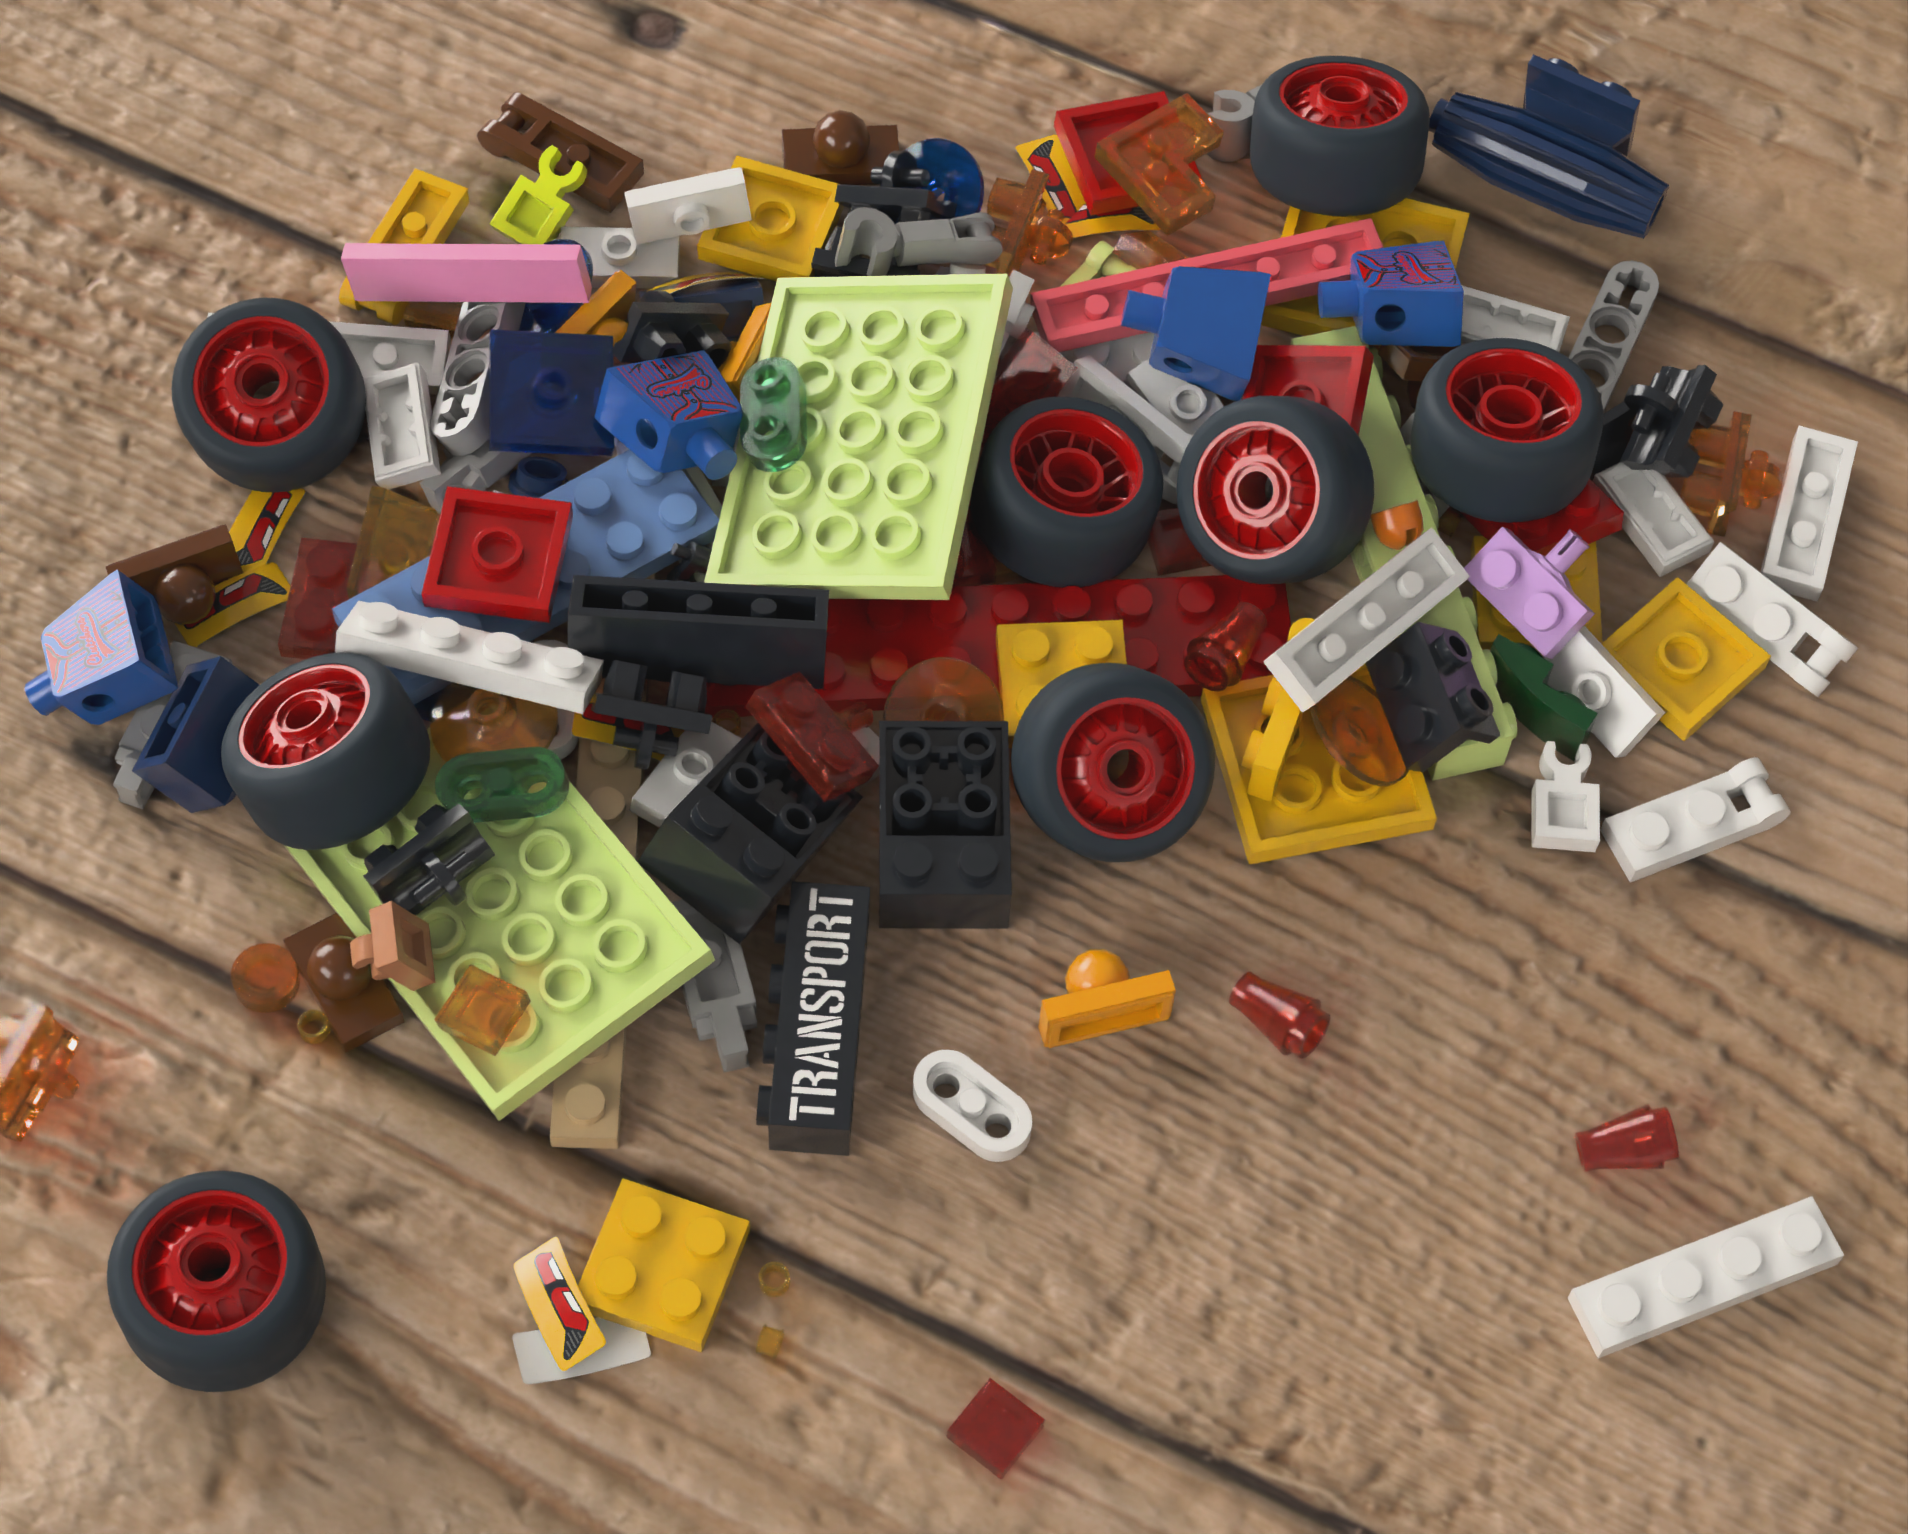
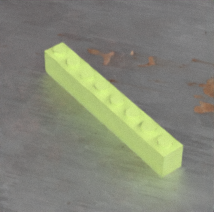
(1396, 485)

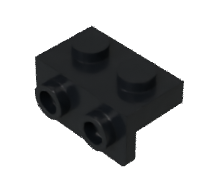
(1431, 694)

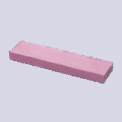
(467, 272)

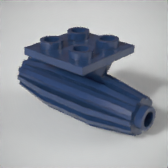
(1558, 149)

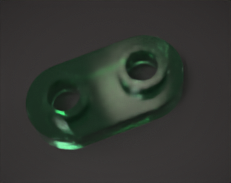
(776, 402)
(504, 783)

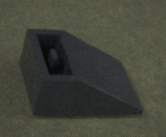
(944, 825)
(744, 835)

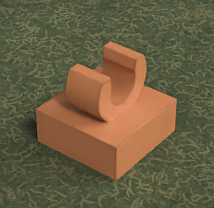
(396, 947)

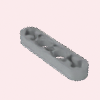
(1607, 357)
(462, 411)

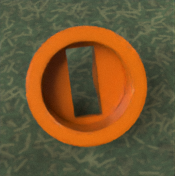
(1398, 525)

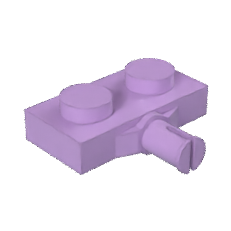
(1532, 588)

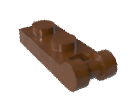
(608, 166)

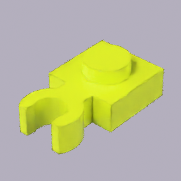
(536, 210)

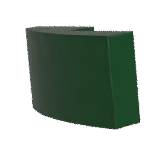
(1541, 709)

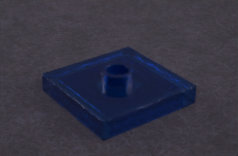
(547, 392)

